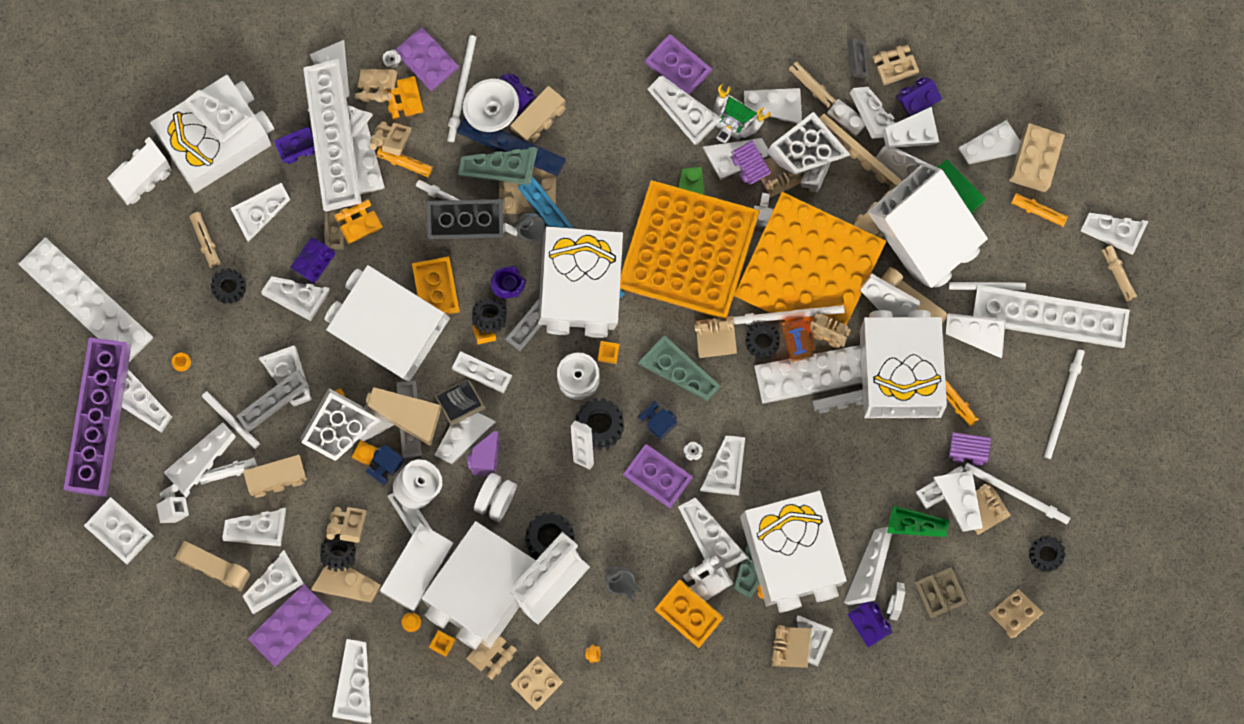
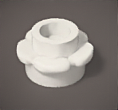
(387, 58)
(693, 446)

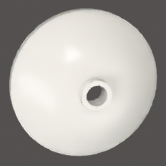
(484, 98)

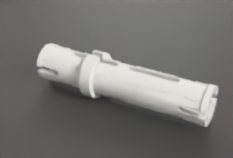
(226, 471)

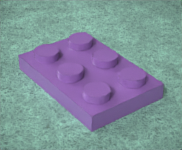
(426, 59)
(678, 65)
(658, 476)

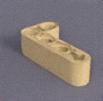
(895, 278)
(212, 565)

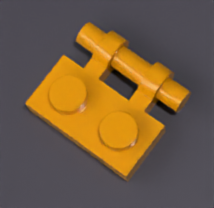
(409, 96)
(360, 227)

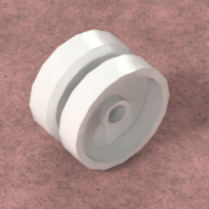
(579, 387)
(417, 484)
(495, 497)

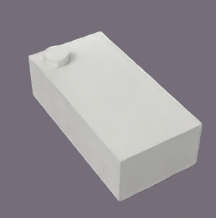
(416, 567)

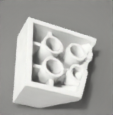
(807, 146)
(140, 173)
(337, 425)

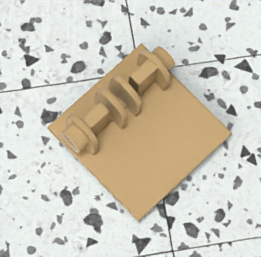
(779, 178)
(716, 337)
(836, 338)
(990, 507)
(1016, 613)
(791, 647)
(536, 683)

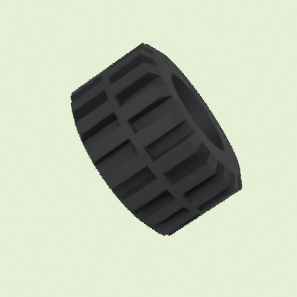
(605, 408)
(539, 524)

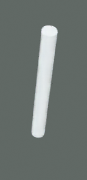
(973, 285)
(231, 420)

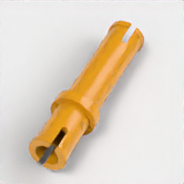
(406, 162)
(1039, 209)
(960, 406)

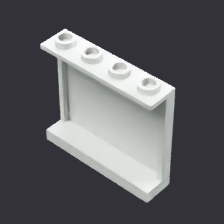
(549, 578)

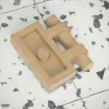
(897, 69)
(376, 80)
(395, 140)
(352, 526)
(483, 655)

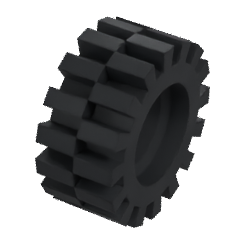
(228, 275)
(489, 306)
(766, 330)
(1049, 542)
(337, 562)

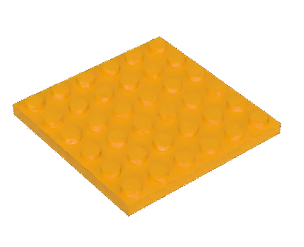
(688, 249)
(809, 262)

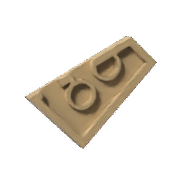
(346, 584)

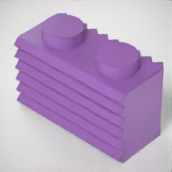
(749, 162)
(969, 448)

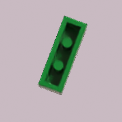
(966, 191)

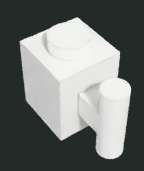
(173, 507)

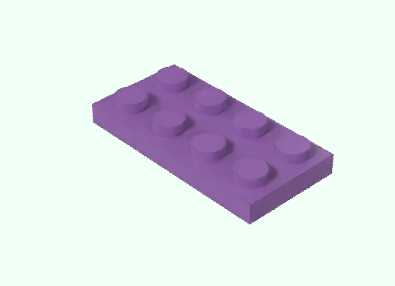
(289, 625)

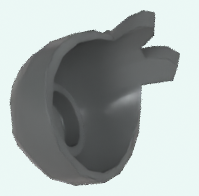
(530, 227)
(621, 581)

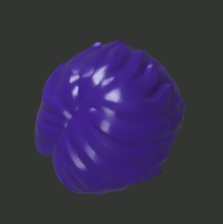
(507, 282)

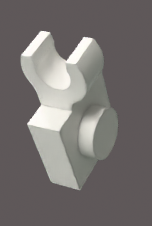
(765, 212)

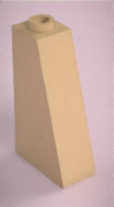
(408, 413)

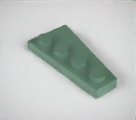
(501, 166)
(675, 366)
(747, 578)

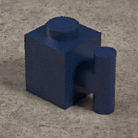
(660, 423)
(388, 462)

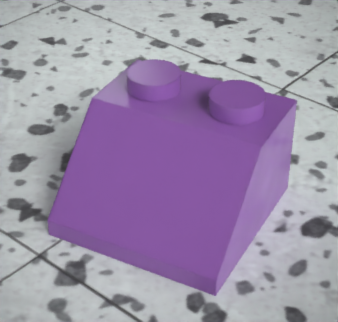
(484, 456)

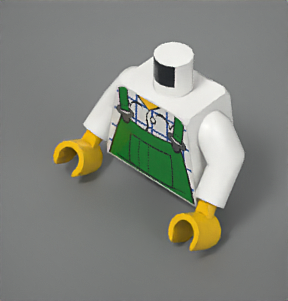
(736, 117)

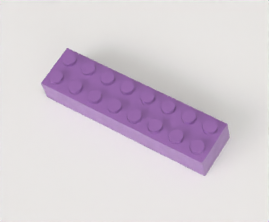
(97, 417)

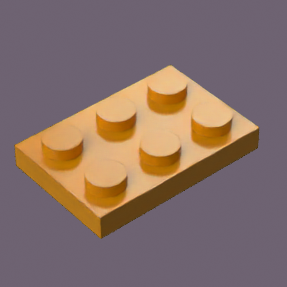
(436, 284)
(689, 613)

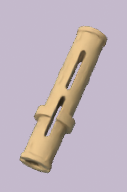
(817, 89)
(212, 258)
(1119, 273)

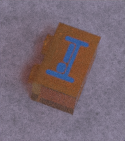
(797, 339)

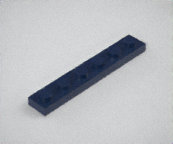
(506, 142)

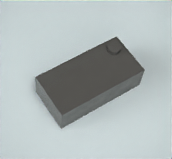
(466, 219)

